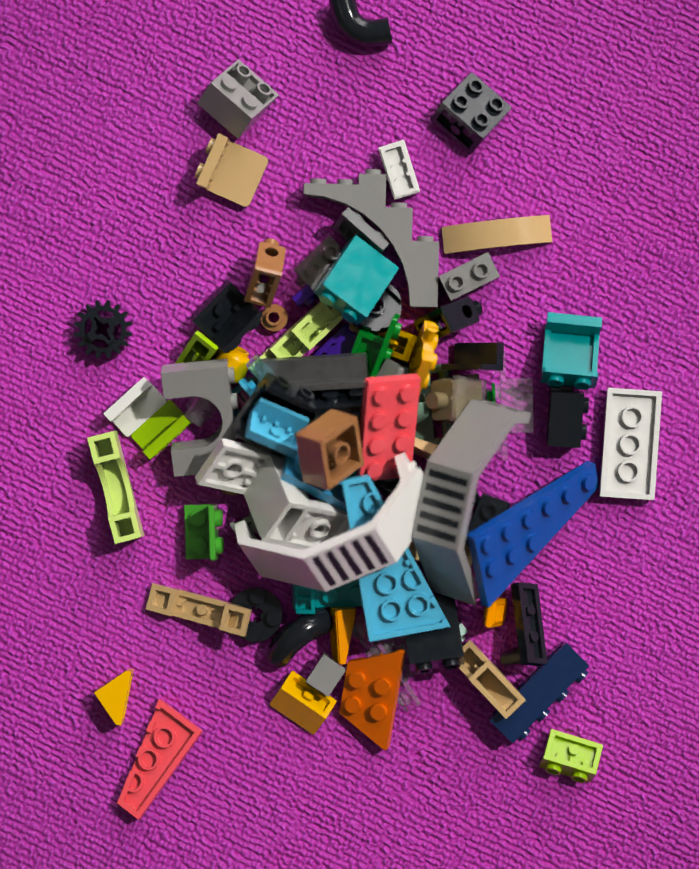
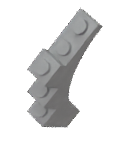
(368, 198)

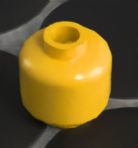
(236, 358)

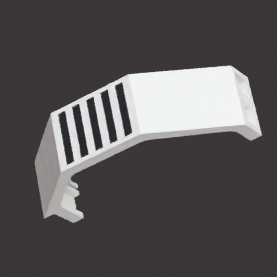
(348, 554)

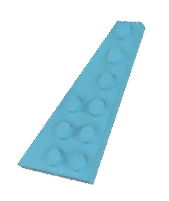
(397, 596)

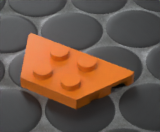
(372, 694)

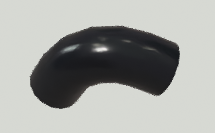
(356, 27)
(297, 635)

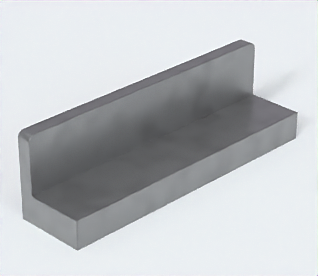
(322, 371)

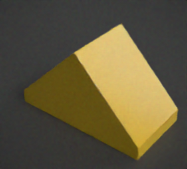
(402, 346)
(115, 696)

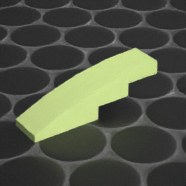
(304, 333)

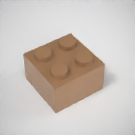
(329, 449)

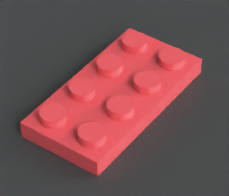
(388, 423)

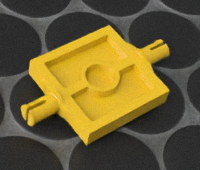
(422, 355)

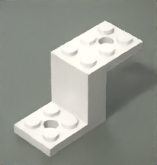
(278, 508)

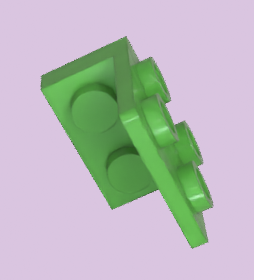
(202, 531)

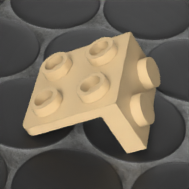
(231, 170)

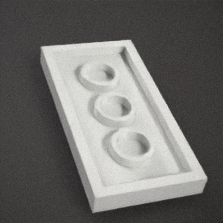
(630, 443)

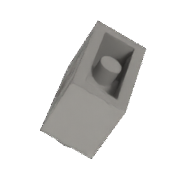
(469, 277)

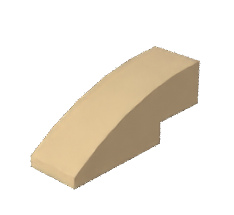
(490, 680)

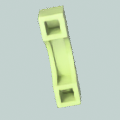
(117, 488)

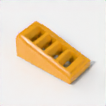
(496, 613)
(341, 633)

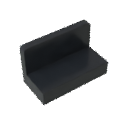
(477, 357)

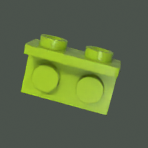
(571, 756)

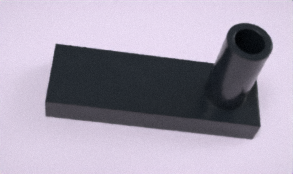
(529, 628)

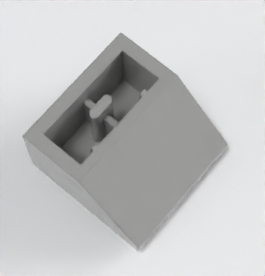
(237, 98)

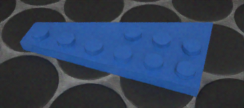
(517, 535)

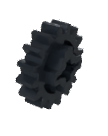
(114, 322)

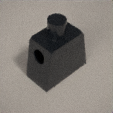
(456, 316)

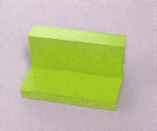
(160, 429)

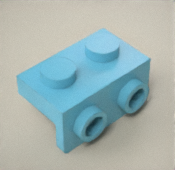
(275, 426)

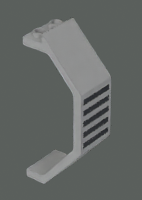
(450, 493)

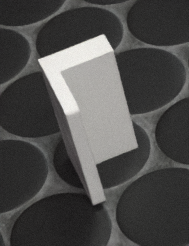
(135, 407)

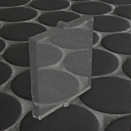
(463, 391)

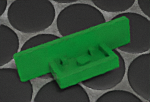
(377, 346)

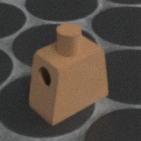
(267, 261)

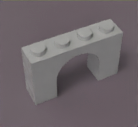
(210, 381)

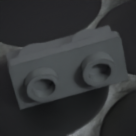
(353, 224)

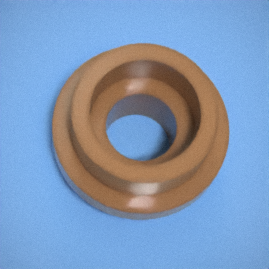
(280, 324)

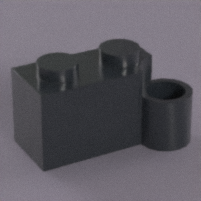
(566, 417)

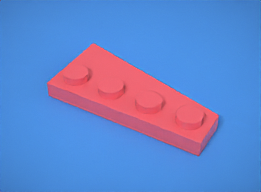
(162, 750)

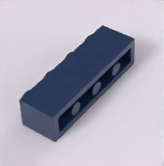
(540, 690)

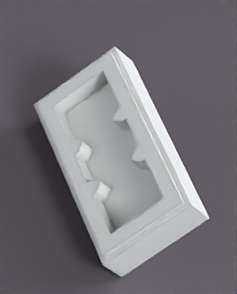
(399, 170)

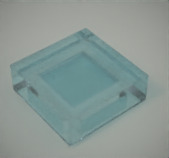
(258, 367)

